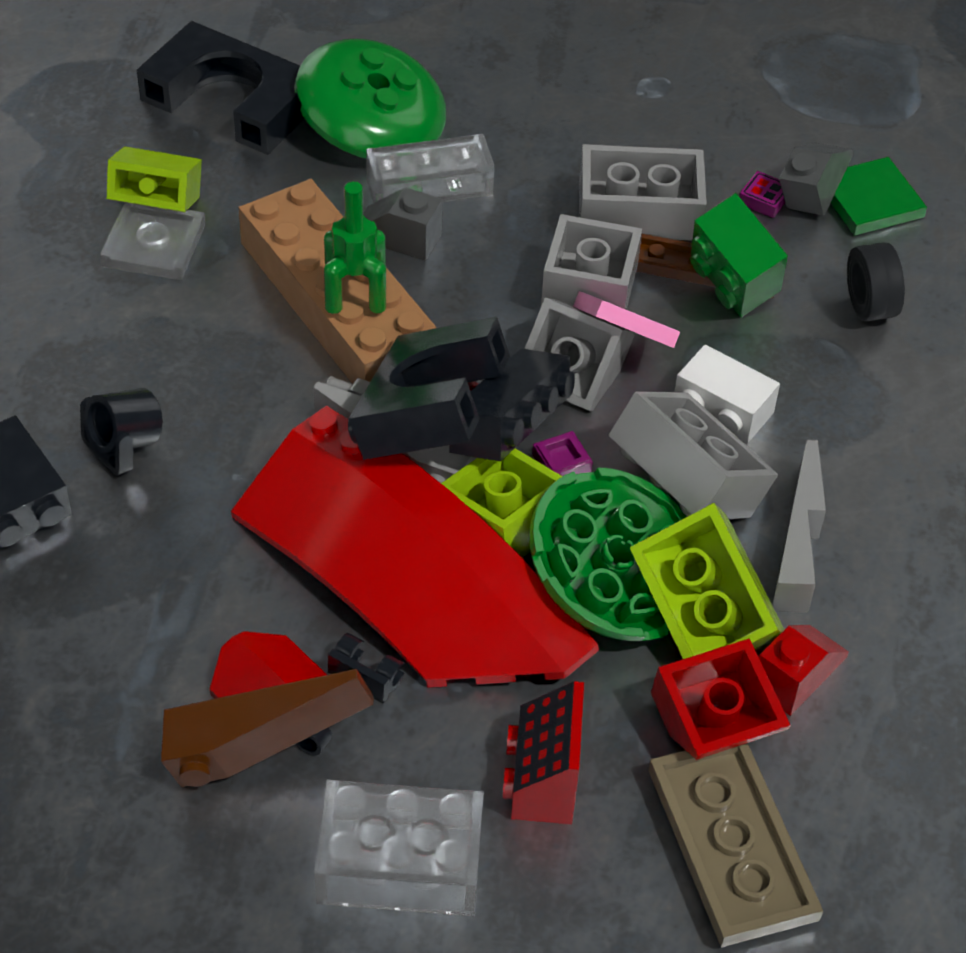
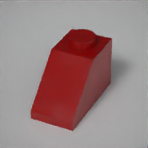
(800, 663)

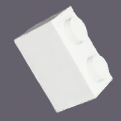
(729, 391)

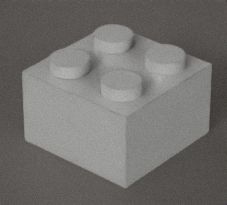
(591, 259)

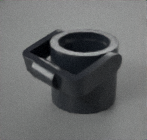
(118, 423)

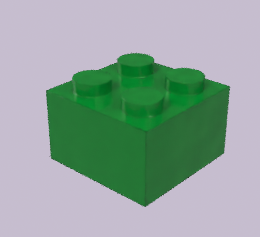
(737, 256)

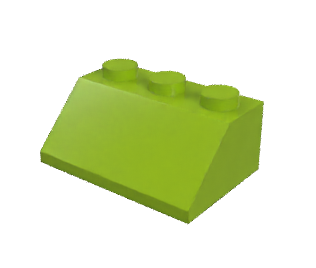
(706, 585)

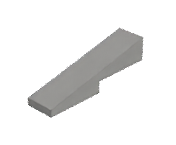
(796, 571)

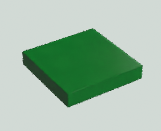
(876, 197)

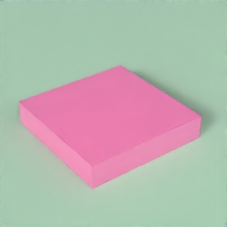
(626, 319)

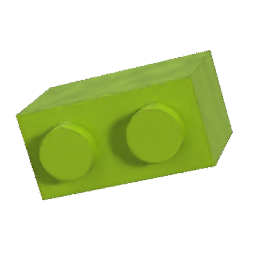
(154, 179)

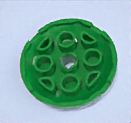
(369, 96)
(577, 535)

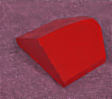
(258, 662)

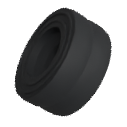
(875, 281)

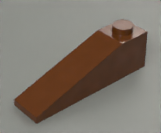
(239, 730)

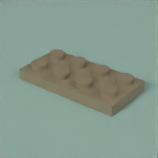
(735, 844)

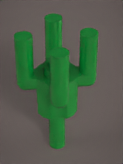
(354, 249)

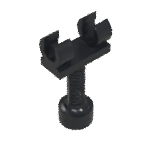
(380, 682)

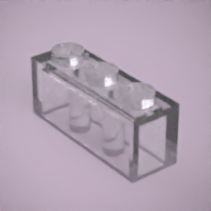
(441, 168)

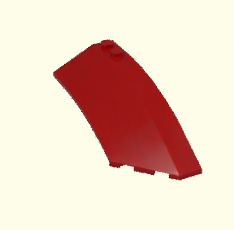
(409, 560)

